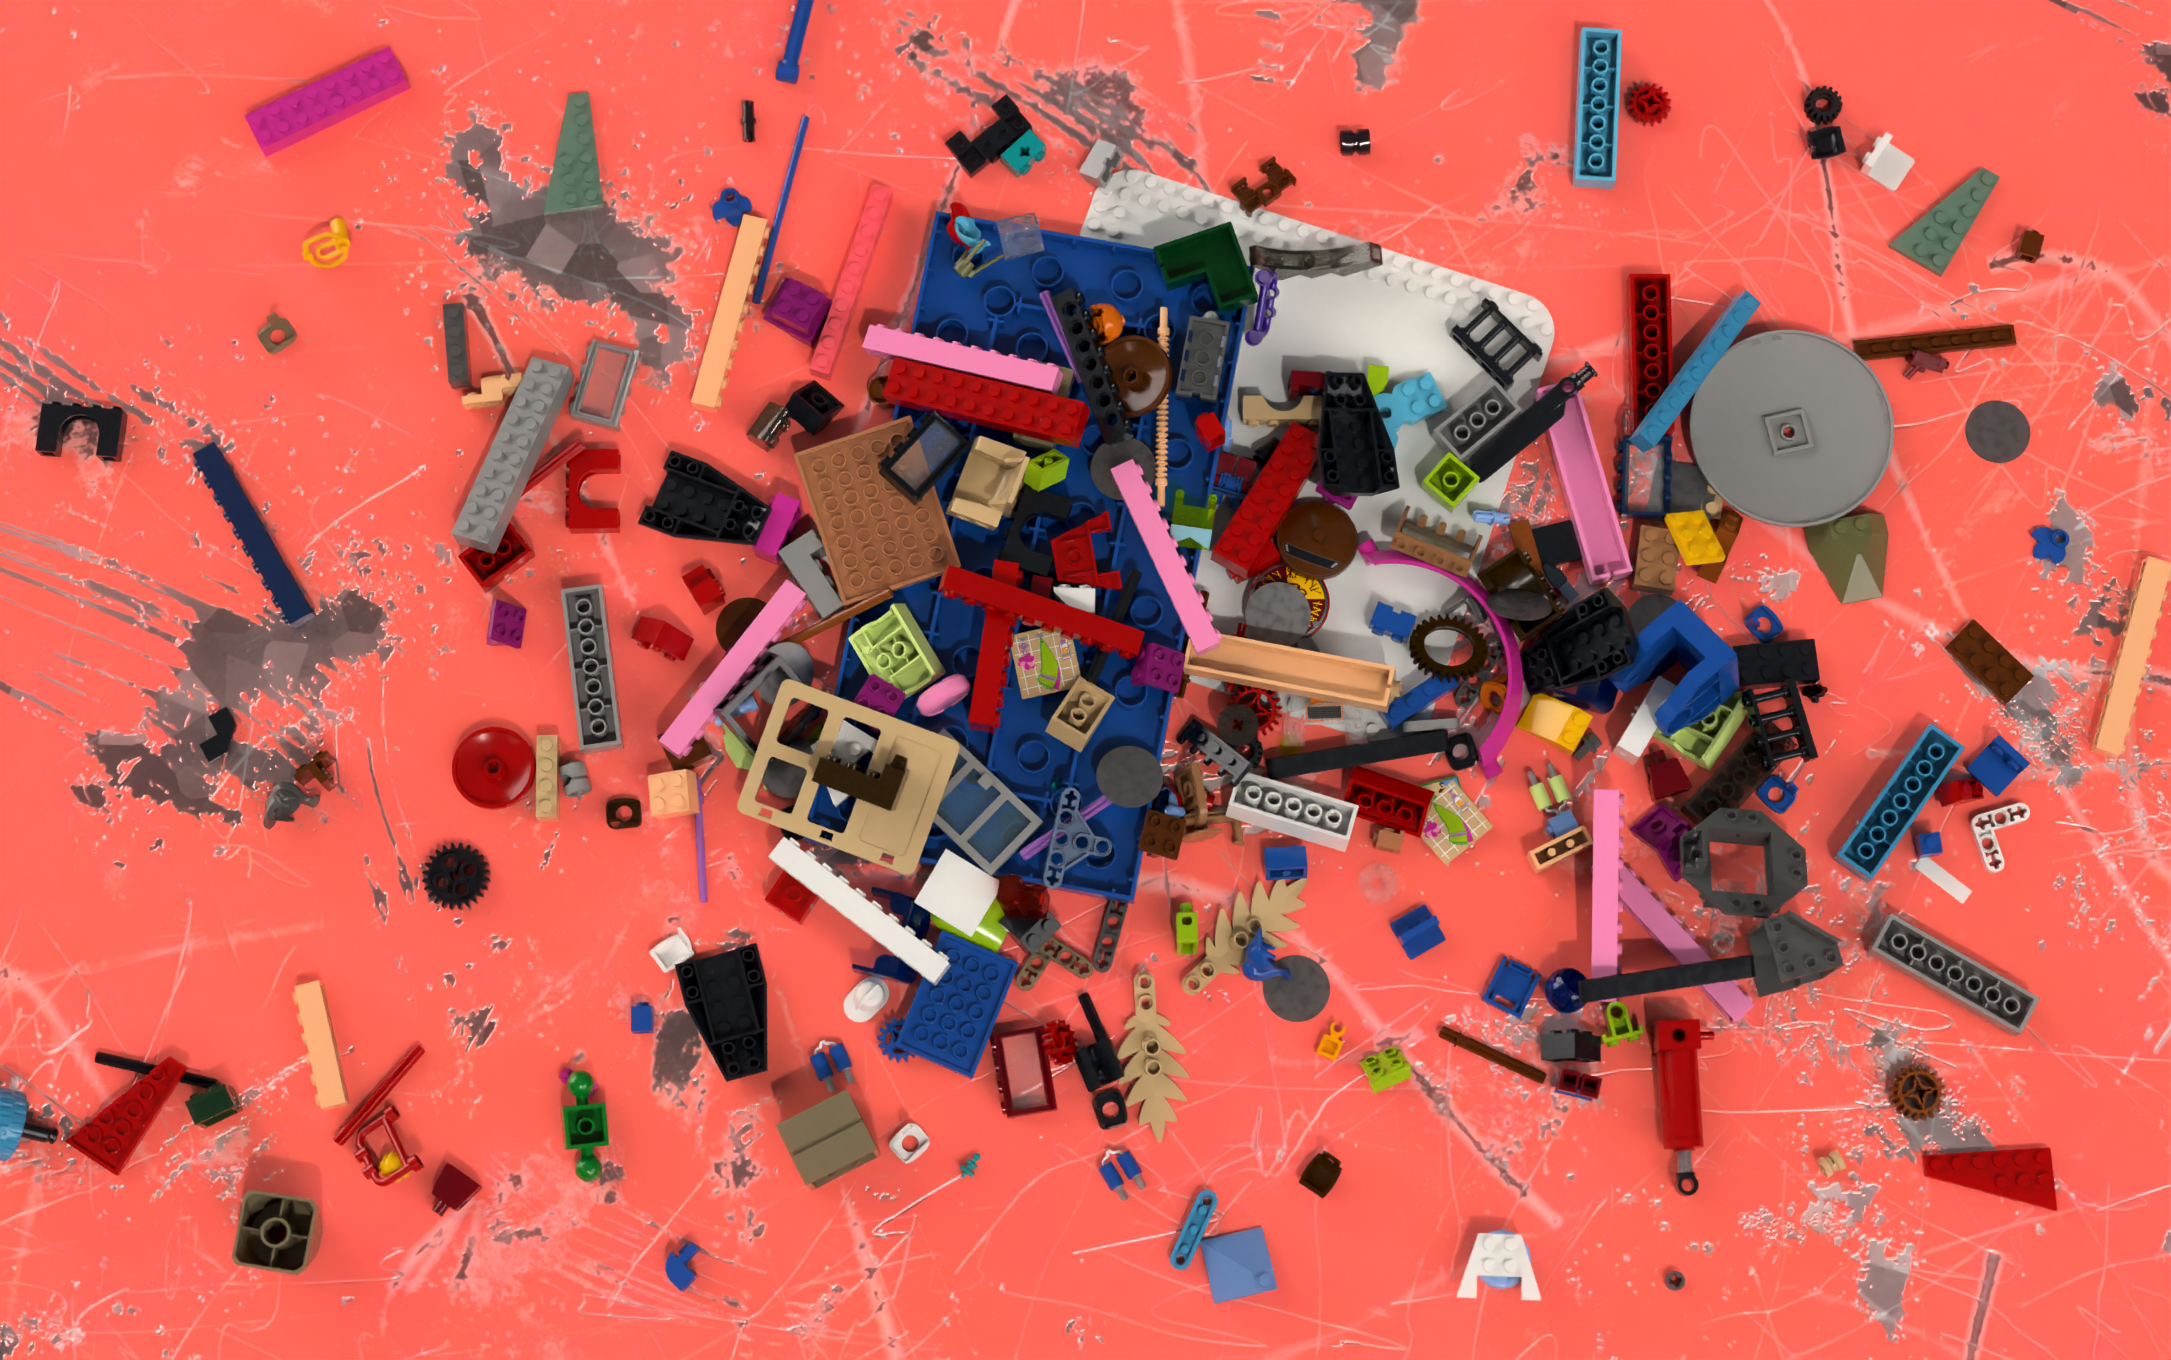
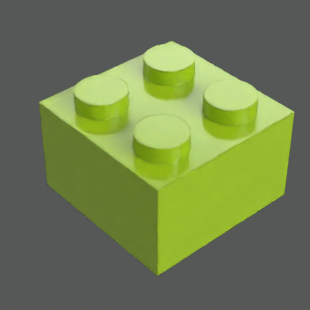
(1450, 482)

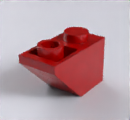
(1960, 792)

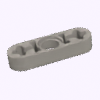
(1430, 725)

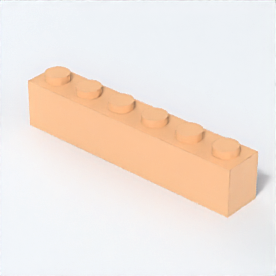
(321, 1045)

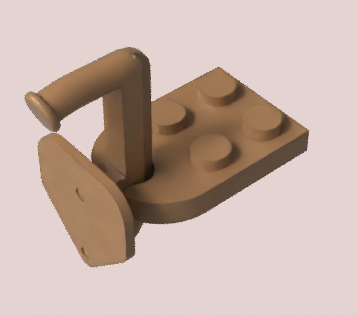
(1190, 786)

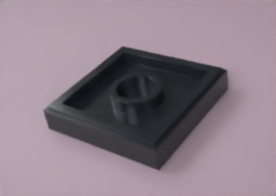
(1557, 543)

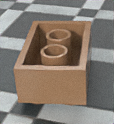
(1655, 561)

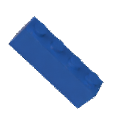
(1416, 701)

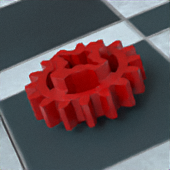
(1640, 102)
(1059, 1042)

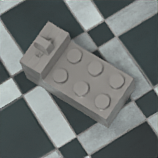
(803, 564)

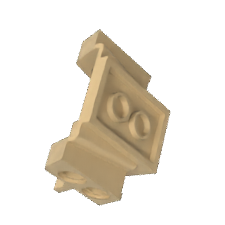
(989, 483)

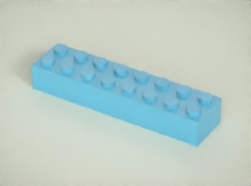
(1597, 108)

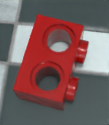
(1209, 431)

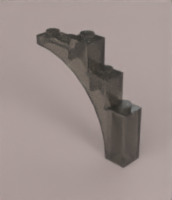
(1316, 263)

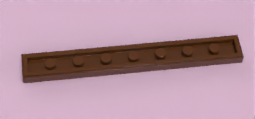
(1935, 342)

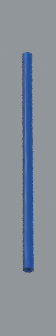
(780, 210)

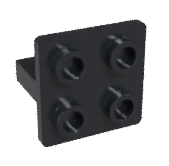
(1098, 1064)

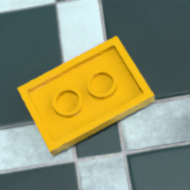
(1694, 537)

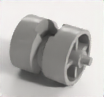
(574, 778)

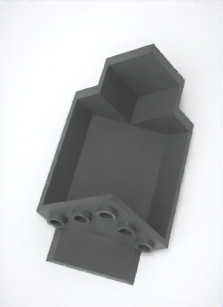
(1791, 953)

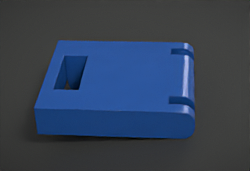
(1513, 985)

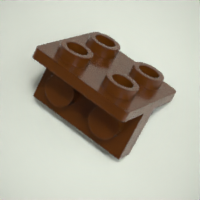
(317, 770)
(1161, 835)

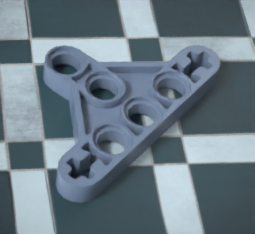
(1074, 829)

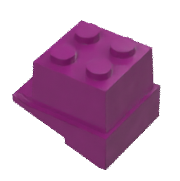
(799, 311)

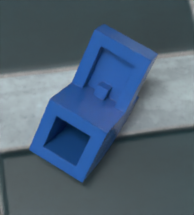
(676, 1267)

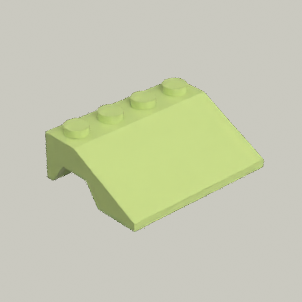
(897, 651)
(1707, 739)

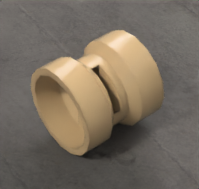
(1831, 1163)

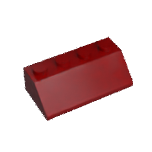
(1389, 801)

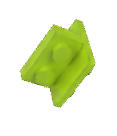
(1386, 1069)

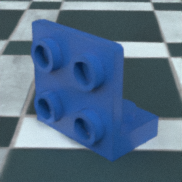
(1997, 765)

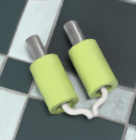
(1557, 786)

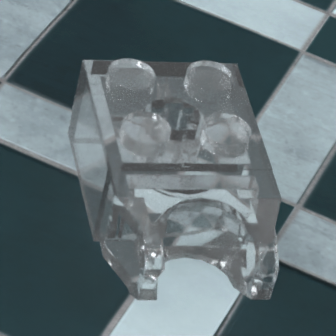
(1723, 926)

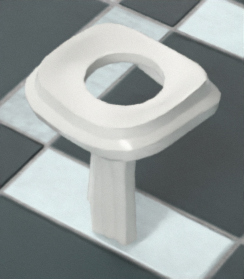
(896, 1142)

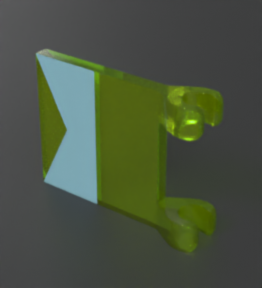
(1192, 524)

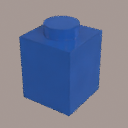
(1928, 845)
(642, 1018)

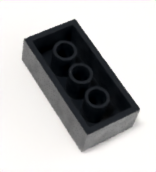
(1773, 663)

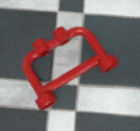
(364, 1155)

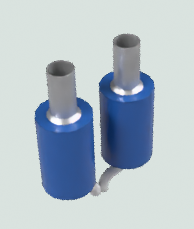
(840, 1059)
(1129, 1167)

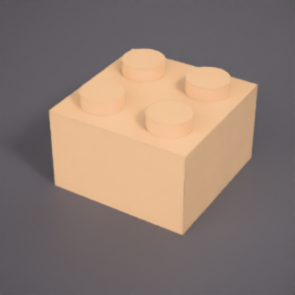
(673, 794)

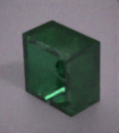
(213, 1105)

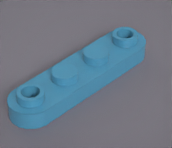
(1193, 1230)

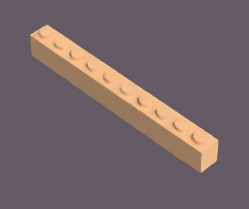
(730, 314)
(2131, 658)

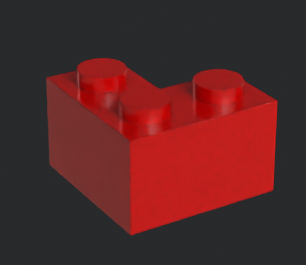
(704, 590)
(662, 637)

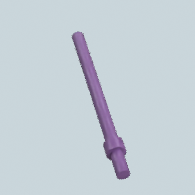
(700, 846)

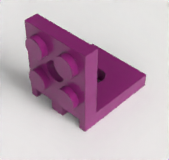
(1665, 839)

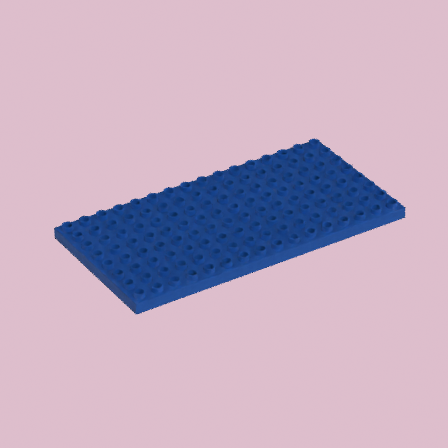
(1005, 314)

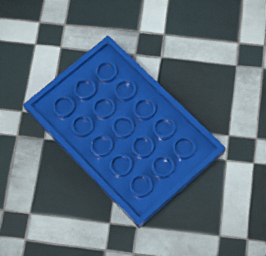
(956, 1016)

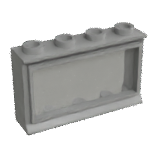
(604, 385)

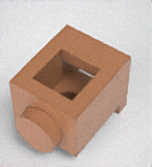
(1388, 840)

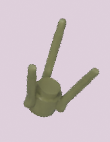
(964, 265)

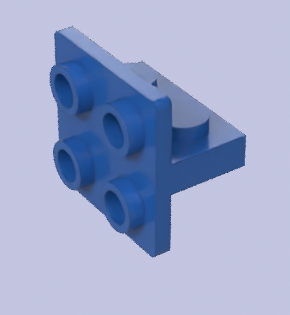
(1417, 932)

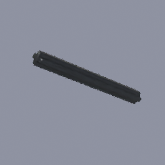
(1117, 616)
(145, 1068)

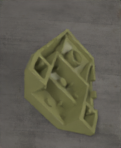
(1851, 555)

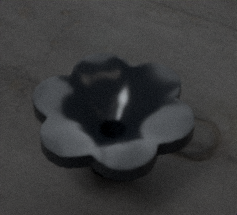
(1814, 692)

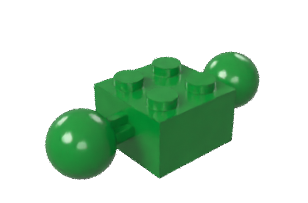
(584, 1126)

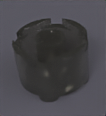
(1249, 728)

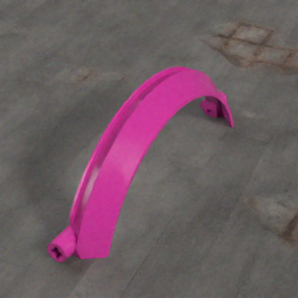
(1510, 711)

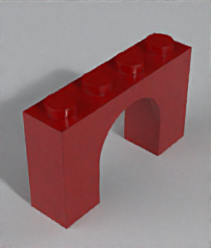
(581, 467)

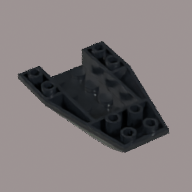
(1352, 439)
(704, 505)
(1581, 646)
(729, 1008)

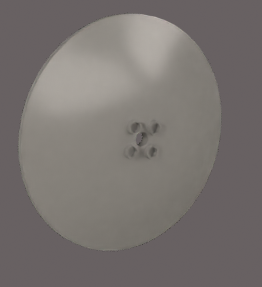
(1820, 394)

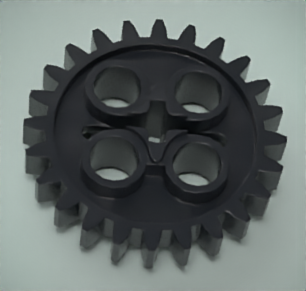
(439, 870)

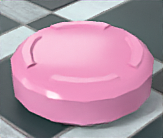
(943, 695)

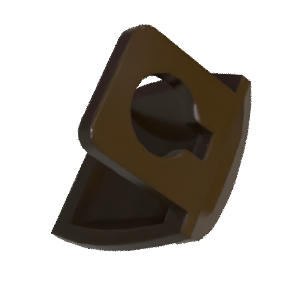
(1321, 1174)

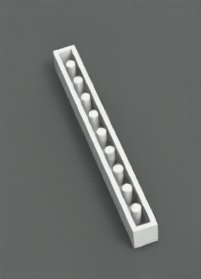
(859, 910)

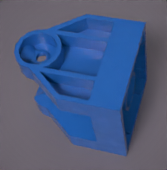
(1710, 664)

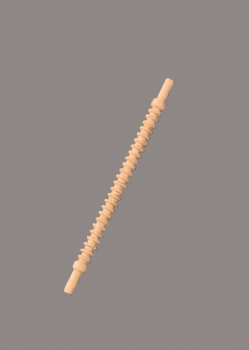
(1161, 482)

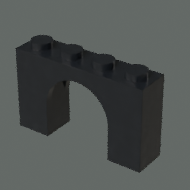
(57, 418)
(1033, 505)

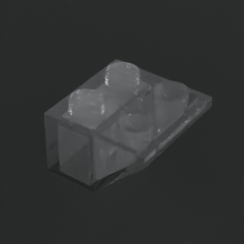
(1020, 235)

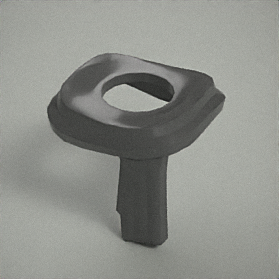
(1477, 609)

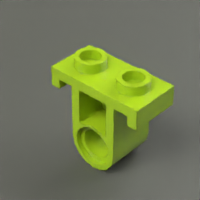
(1620, 1027)

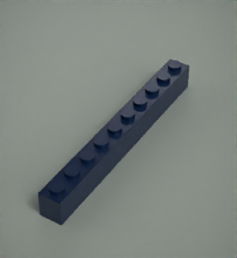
(254, 536)

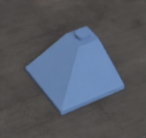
(1238, 1265)

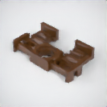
(1276, 183)

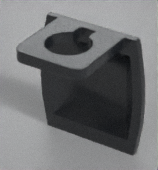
(1825, 142)

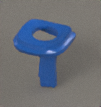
(1752, 623)
(1789, 793)

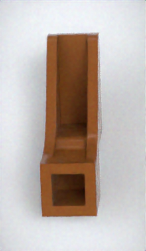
(1726, 534)

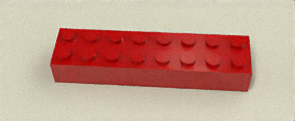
(1648, 343)
(1267, 501)
(994, 657)

